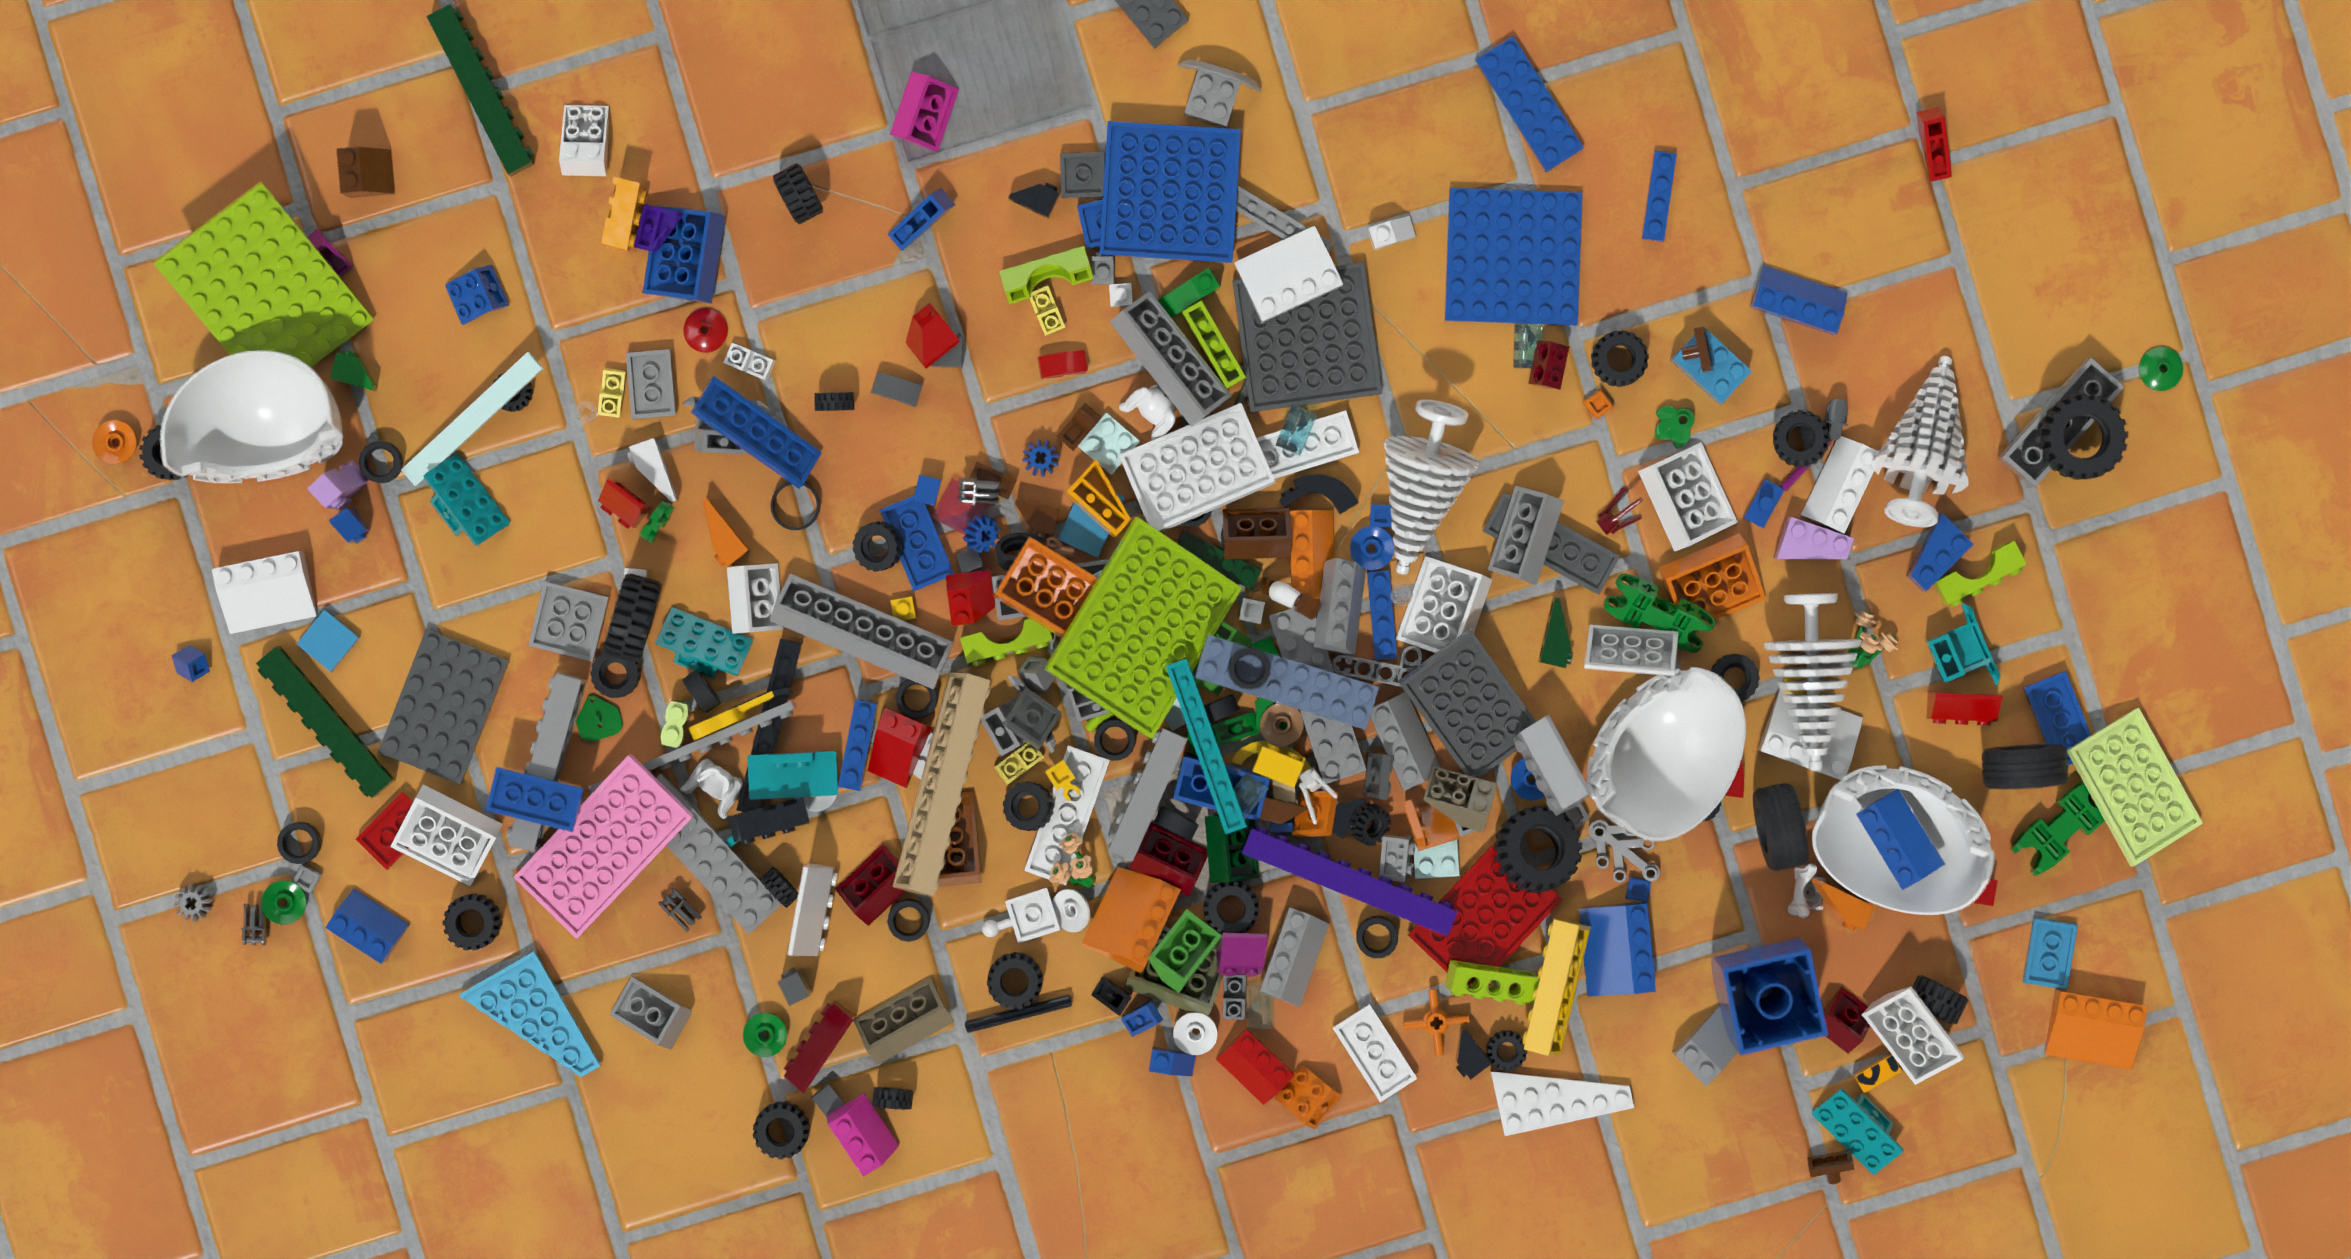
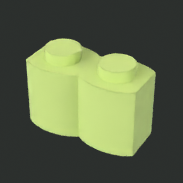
(674, 730)

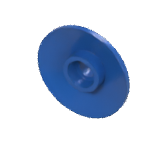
(1383, 543)
(1521, 785)

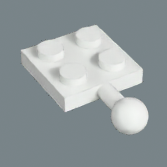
(1030, 916)

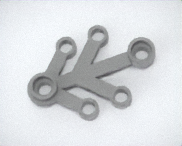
(1621, 849)

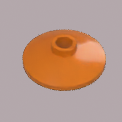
(103, 442)

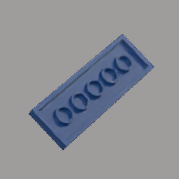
(1529, 104)
(756, 432)

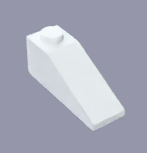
(651, 464)

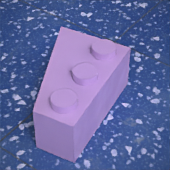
(337, 488)
(1811, 541)

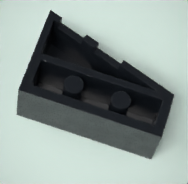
(768, 820)

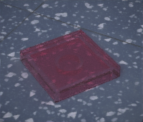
(956, 513)

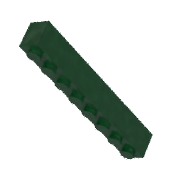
(480, 89)
(325, 722)

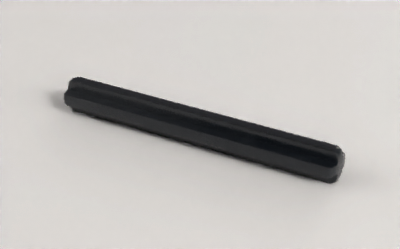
(1018, 1014)

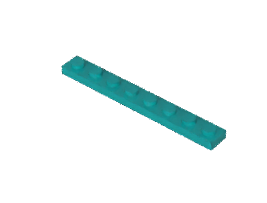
(1206, 746)

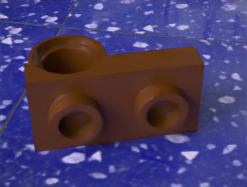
(1079, 426)

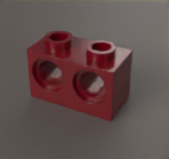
(1548, 365)

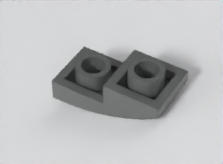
(896, 389)
(1234, 997)
(828, 1099)

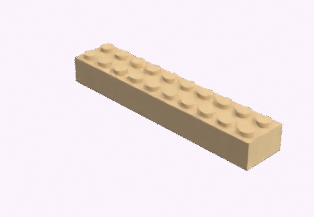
(942, 784)

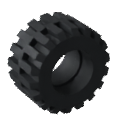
(797, 193)
(1601, 365)
(1801, 419)
(151, 456)
(1237, 889)
(453, 922)
(1009, 999)
(1940, 999)
(767, 1143)

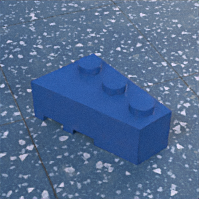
(1940, 550)

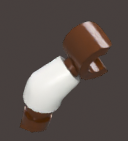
(1290, 597)

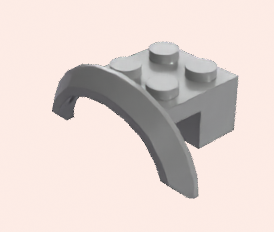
(1214, 92)
(709, 439)
(1001, 736)

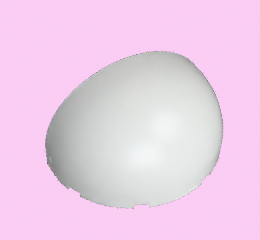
(250, 420)
(1668, 754)
(1950, 823)

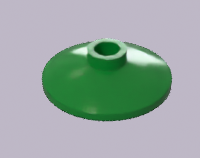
(2151, 374)
(295, 902)
(764, 1046)

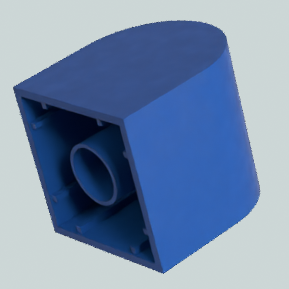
(1769, 996)

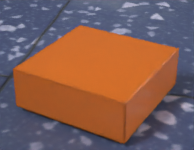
(1598, 404)

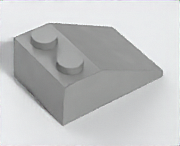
(651, 1013)
(1707, 1048)

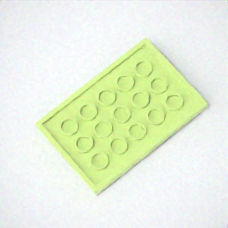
(2134, 787)

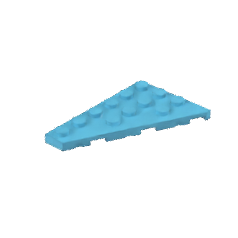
(532, 1007)

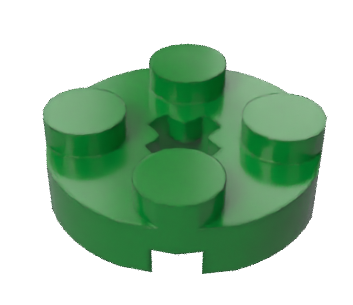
(657, 520)

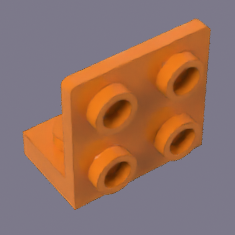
(1429, 826)
(1308, 1097)

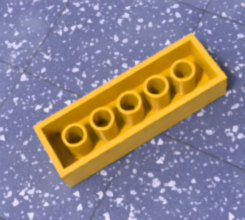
(1556, 987)

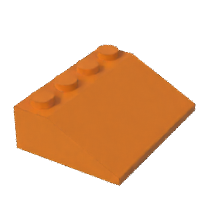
(1715, 578)
(1045, 587)
(1131, 918)
(2095, 1029)

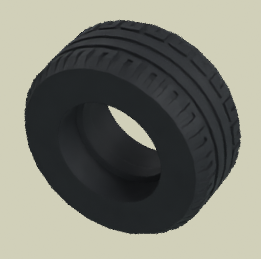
(2025, 766)
(1780, 826)

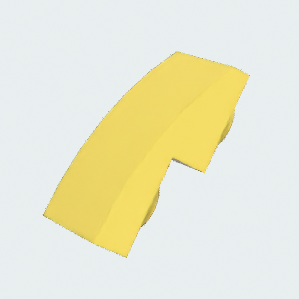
(1046, 310)
(612, 392)
(1018, 763)

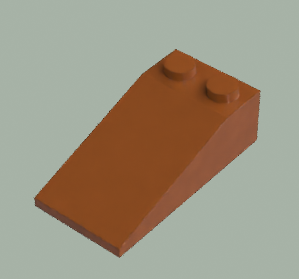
(962, 855)

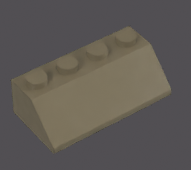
(903, 1021)

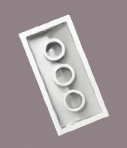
(1840, 485)

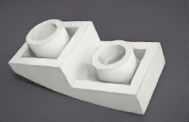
(749, 361)

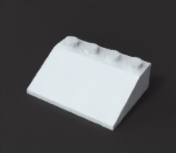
(1288, 274)
(1687, 497)
(265, 592)
(1443, 605)
(1631, 650)
(1782, 741)
(446, 835)
(811, 910)
(1912, 1034)

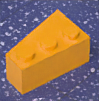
(623, 214)
(1099, 501)

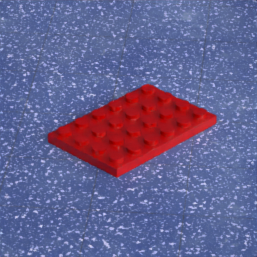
(1489, 920)

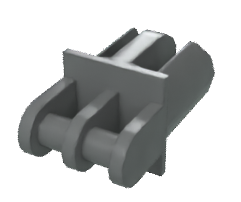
(1836, 417)
(982, 492)
(678, 908)
(251, 922)

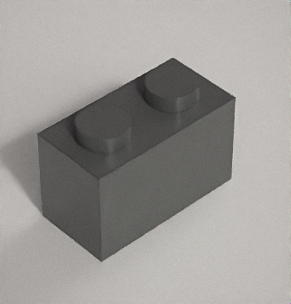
(794, 986)

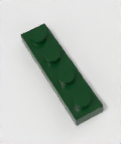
(1231, 568)

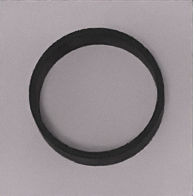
(790, 528)

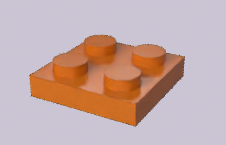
(1324, 808)

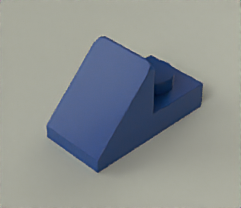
(1142, 1018)

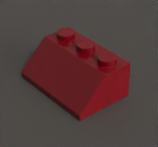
(1169, 858)
(870, 886)

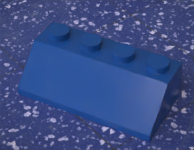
(1799, 300)
(1194, 789)
(1900, 838)

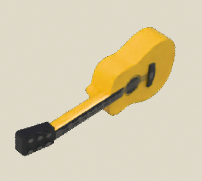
(733, 714)

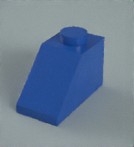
(350, 525)
(1171, 1062)

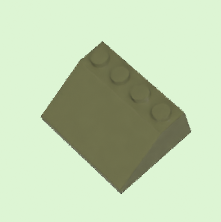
(1195, 996)

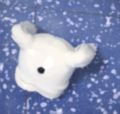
(1154, 407)
(715, 782)
(1803, 902)

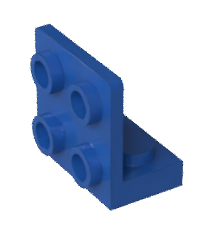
(476, 294)

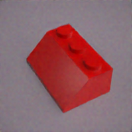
(1963, 708)
(1255, 1066)

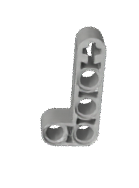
(1375, 666)

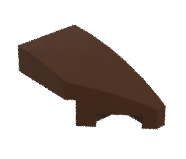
(1280, 811)

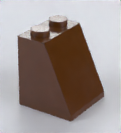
(365, 171)

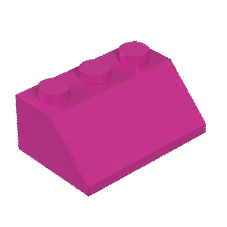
(924, 111)
(862, 1134)

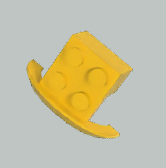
(1274, 762)

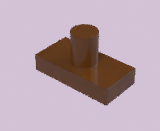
(1700, 350)
(1831, 1165)

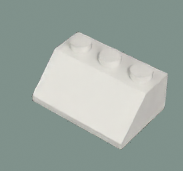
(753, 597)

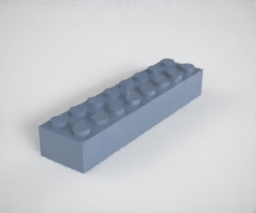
(1291, 683)

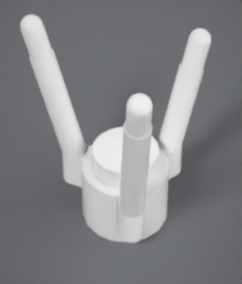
(1312, 781)

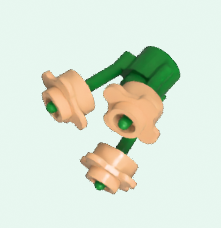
(1870, 642)
(1082, 869)

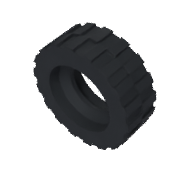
(862, 551)
(1746, 665)
(611, 690)
(1045, 807)

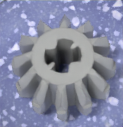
(200, 906)

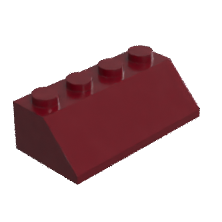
(819, 1046)

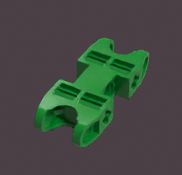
(1658, 612)
(2075, 815)

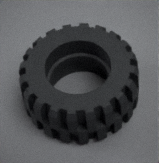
(2112, 437)
(632, 617)
(1565, 845)

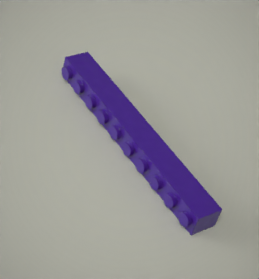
(1348, 881)

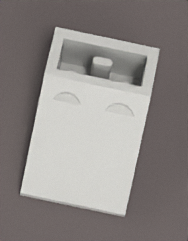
(584, 140)

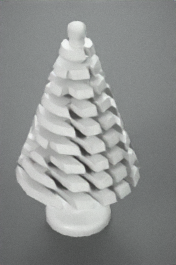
(1925, 449)
(1424, 480)
(1813, 684)

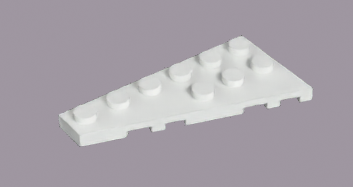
(1543, 1101)

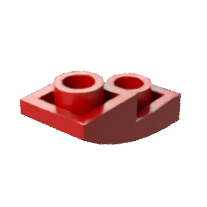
(1062, 364)

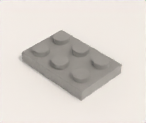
(651, 384)

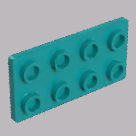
(464, 501)
(703, 644)
(792, 775)
(1859, 1128)

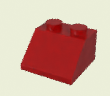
(969, 596)

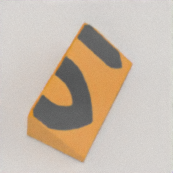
(1877, 1072)

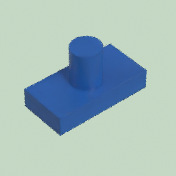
(1763, 503)

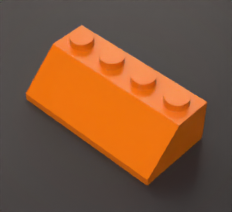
(1310, 547)

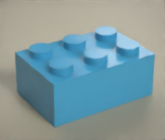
(1727, 373)

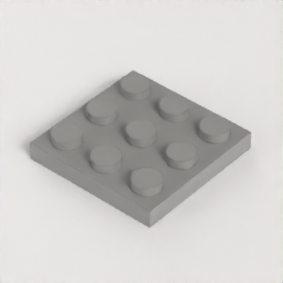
(568, 621)

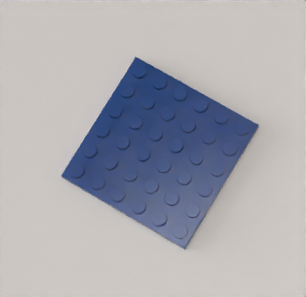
(1170, 192)
(1513, 256)

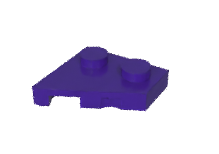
(655, 227)

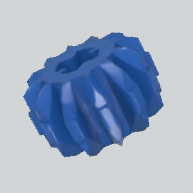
(1033, 457)
(979, 541)

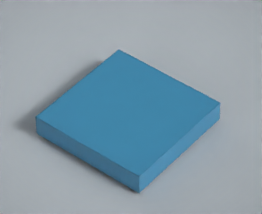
(328, 640)

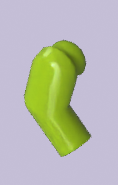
(1094, 722)

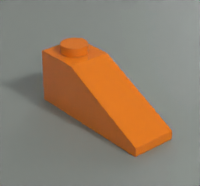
(724, 539)
(1844, 906)

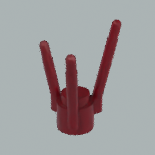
(1608, 521)

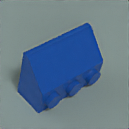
(367, 926)

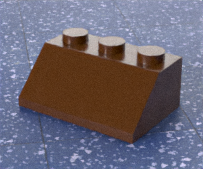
(1256, 533)

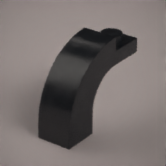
(1330, 487)

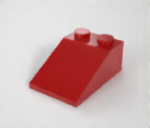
(623, 503)
(897, 747)

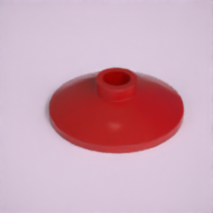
(713, 339)

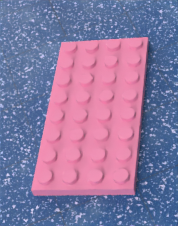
(611, 844)

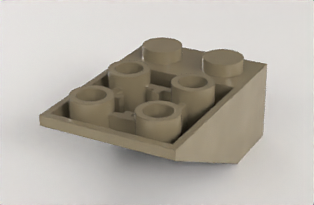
(1460, 797)

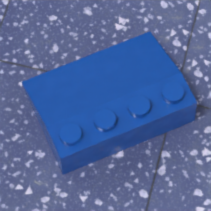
(687, 259)
(1618, 950)

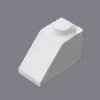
(1391, 232)

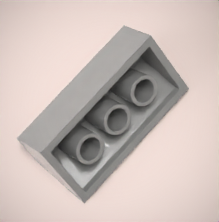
(1525, 535)
(1340, 606)
(1404, 740)
(1552, 766)
(1293, 957)

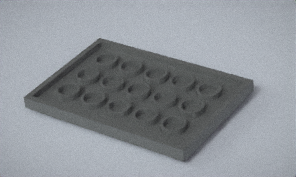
(1468, 704)
(443, 706)

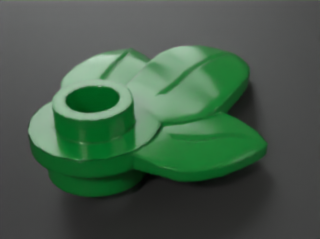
(1672, 428)

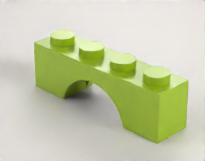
(1022, 279)
(2004, 561)
(979, 647)

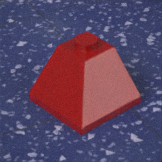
(930, 336)

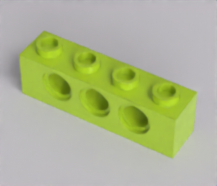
(1213, 345)
(1461, 972)

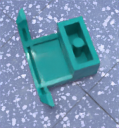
(1962, 650)

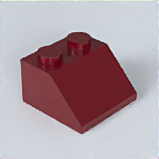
(1845, 1021)

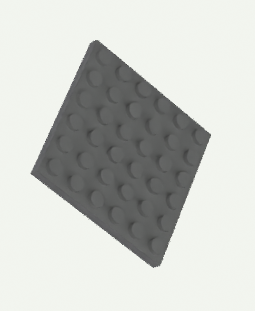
(1313, 350)

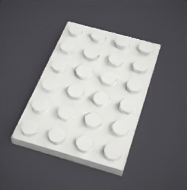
(1197, 468)

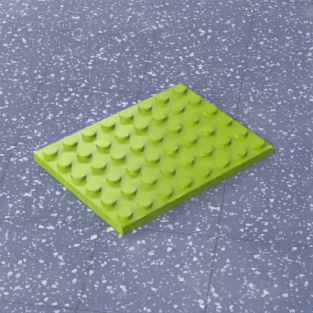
(263, 282)
(1139, 617)

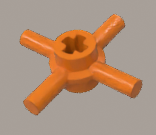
(1429, 1017)

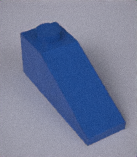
(921, 218)

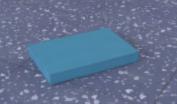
(1084, 532)
(2050, 953)

